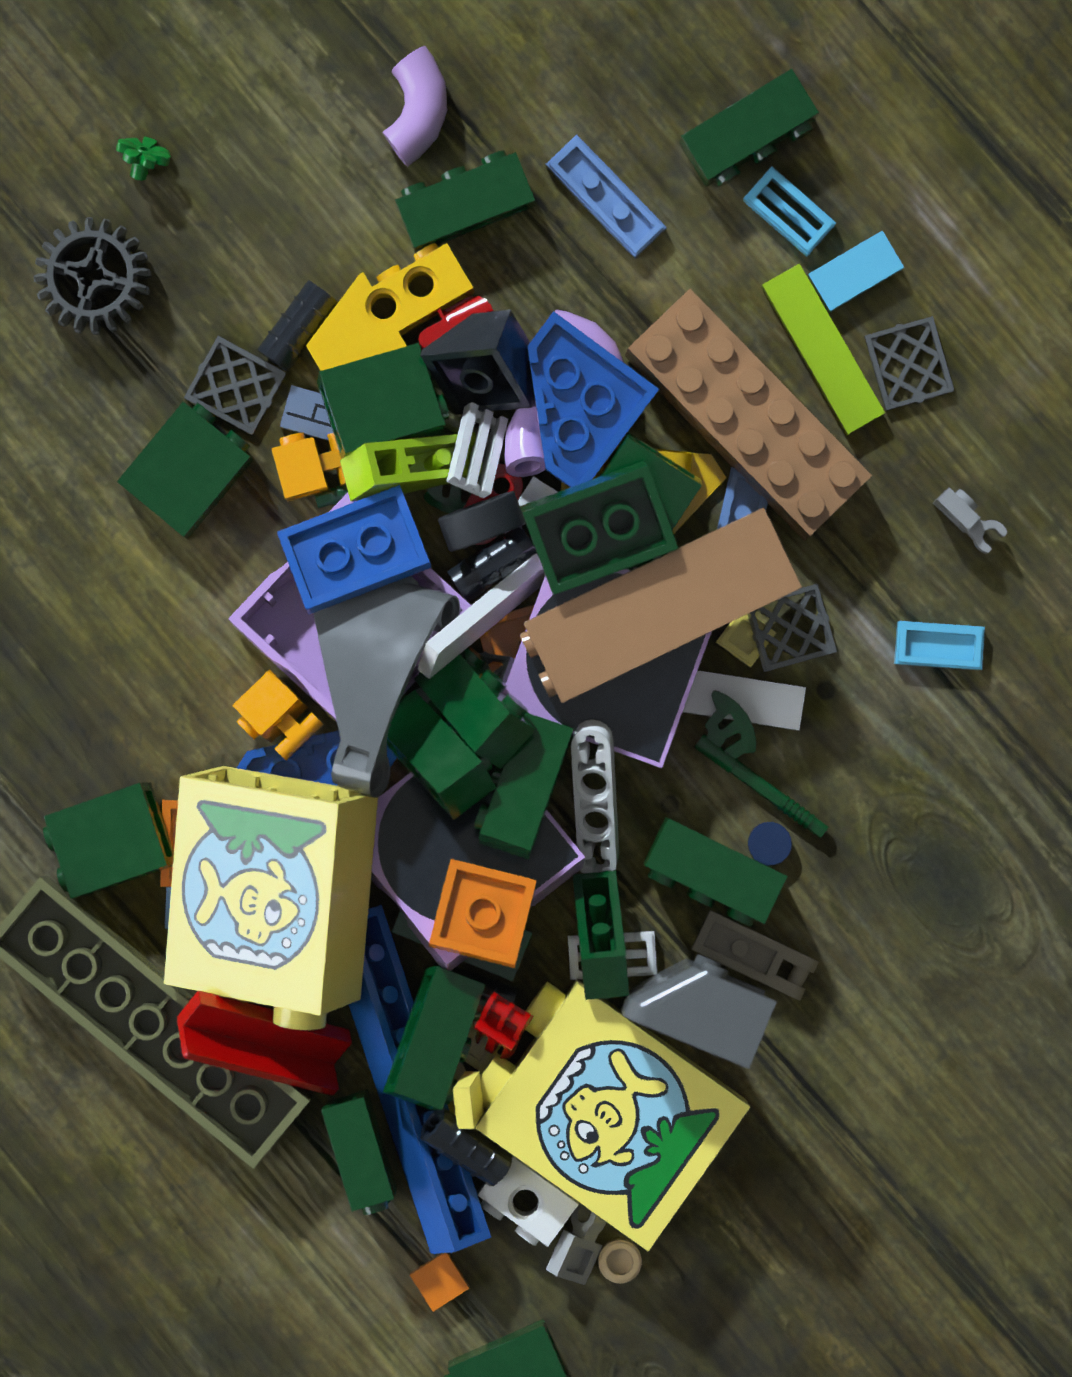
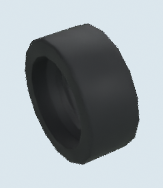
(481, 521)

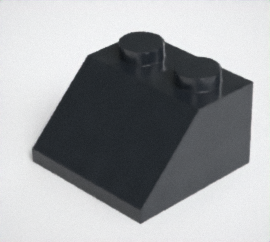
(483, 363)

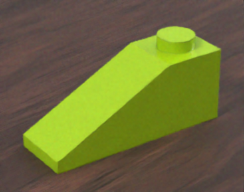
(406, 462)

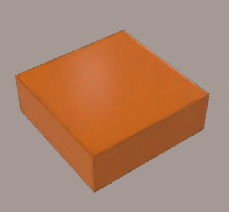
(439, 1281)

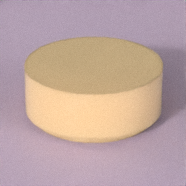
(619, 1260)

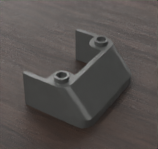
(702, 1008)

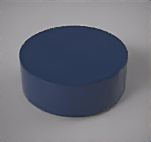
(769, 843)

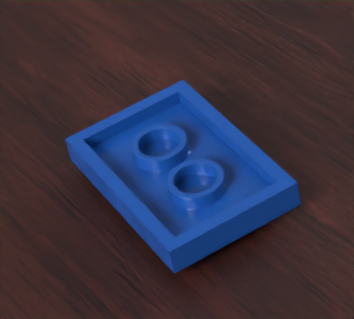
(354, 549)

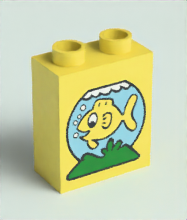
(271, 892)
(608, 1111)

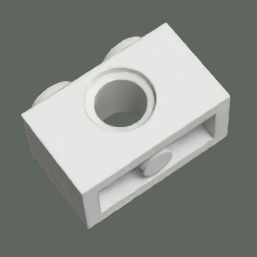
(535, 1225)

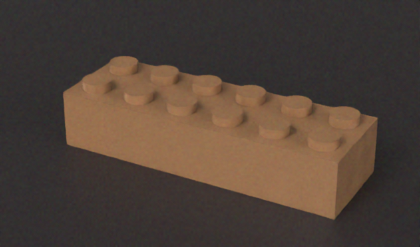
(747, 414)

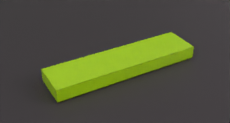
(823, 349)

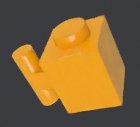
(303, 468)
(273, 709)

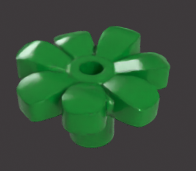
(142, 155)

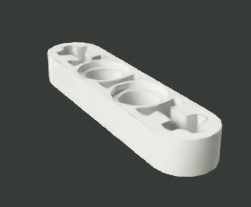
(592, 800)

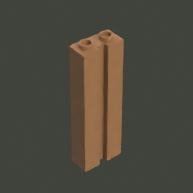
(660, 606)

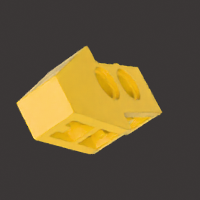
(356, 334)

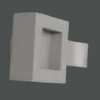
(960, 510)
(577, 1249)

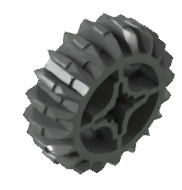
(88, 296)

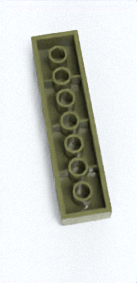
(134, 1014)

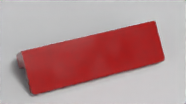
(247, 1041)

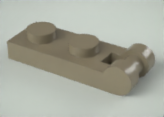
(752, 954)

